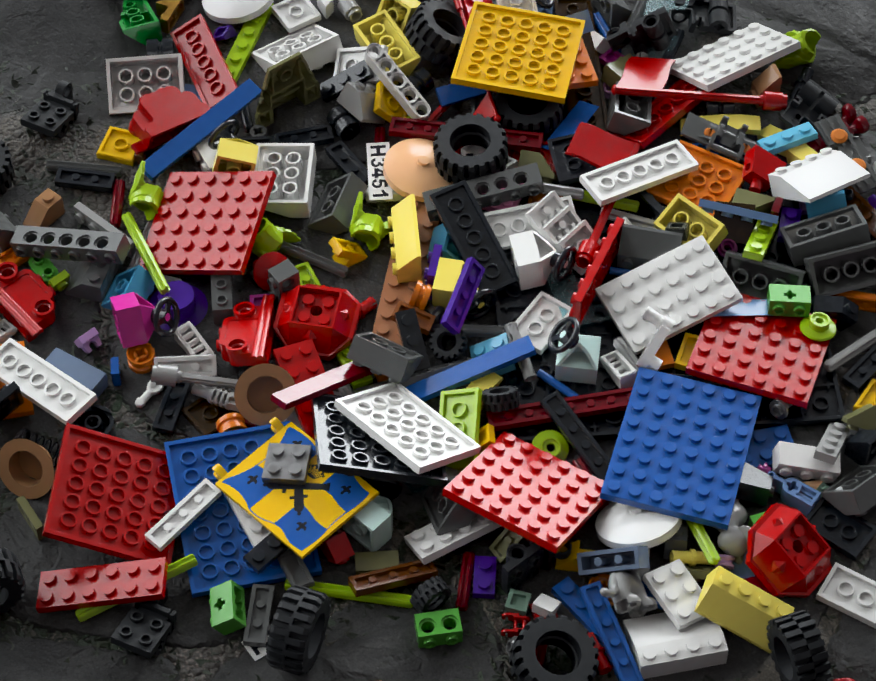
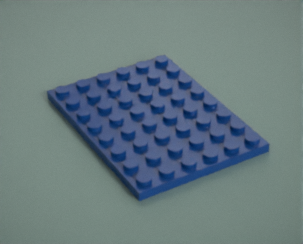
(681, 448)
(216, 534)

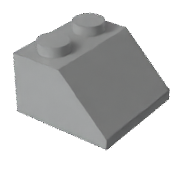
(359, 101)

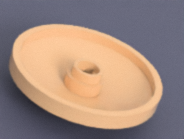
(411, 168)

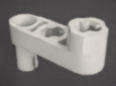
(664, 326)

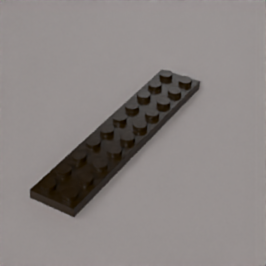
(594, 94)

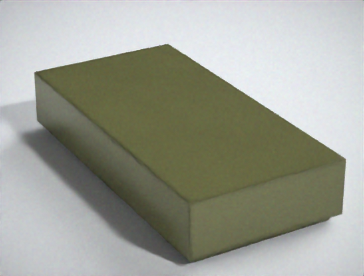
(30, 517)
(375, 560)

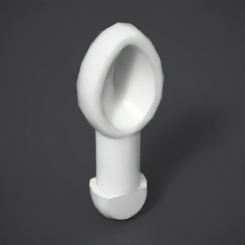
(152, 389)

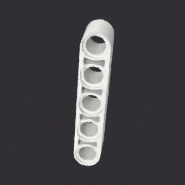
(396, 74)

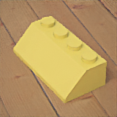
(383, 30)
(405, 240)
(739, 606)

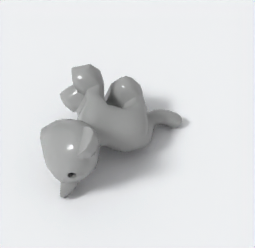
(734, 539)
(628, 592)

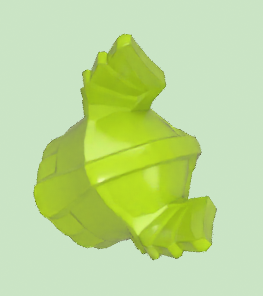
(806, 54)
(144, 195)
(366, 226)
(271, 238)

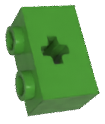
(788, 300)
(227, 607)

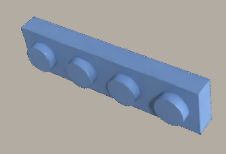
(746, 214)

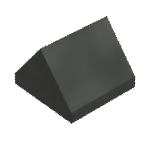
(679, 227)

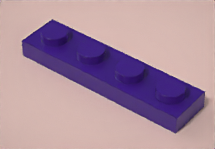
(462, 296)

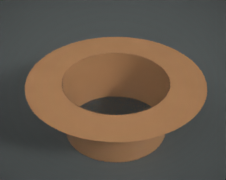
(255, 390)
(23, 460)

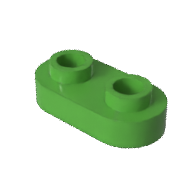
(43, 267)

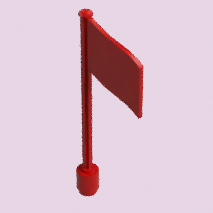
(650, 75)
(599, 150)

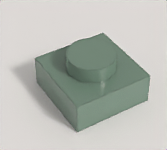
(518, 602)

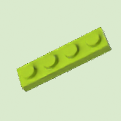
(759, 241)

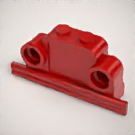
(163, 116)
(26, 300)
(249, 334)

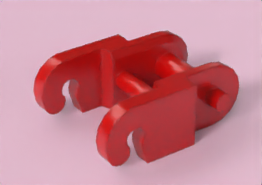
(516, 619)

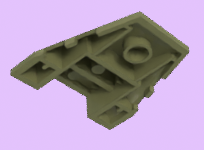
(284, 82)

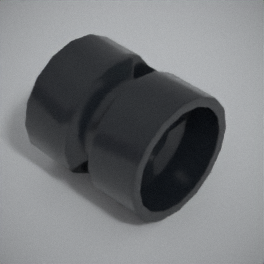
(162, 47)
(421, 80)
(716, 108)
(344, 123)

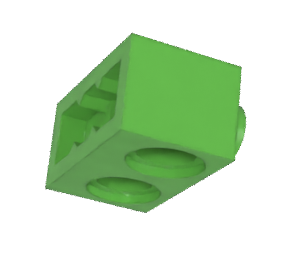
(437, 623)

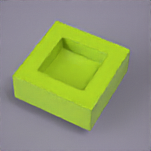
(59, 281)

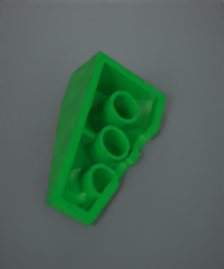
(139, 21)

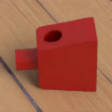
(757, 166)

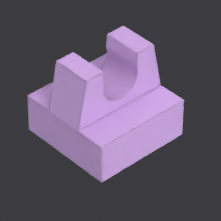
(89, 337)

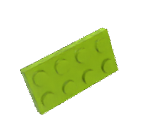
(463, 410)

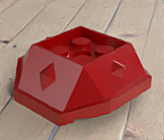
(330, 330)
(787, 552)

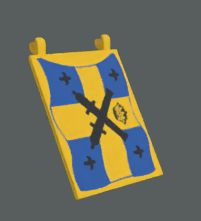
(295, 513)

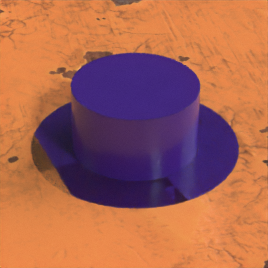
(190, 300)

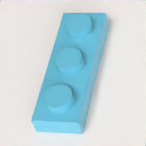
(788, 138)

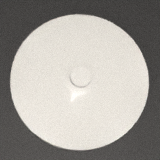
(235, 10)
(630, 526)

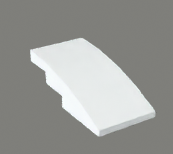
(559, 224)

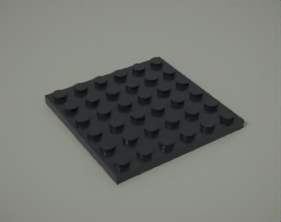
(352, 452)

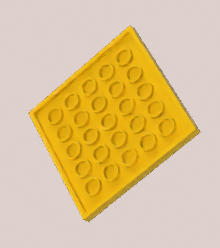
(518, 52)

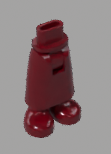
(857, 126)

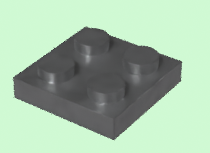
(287, 463)

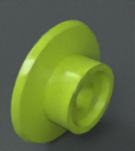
(818, 327)
(554, 438)

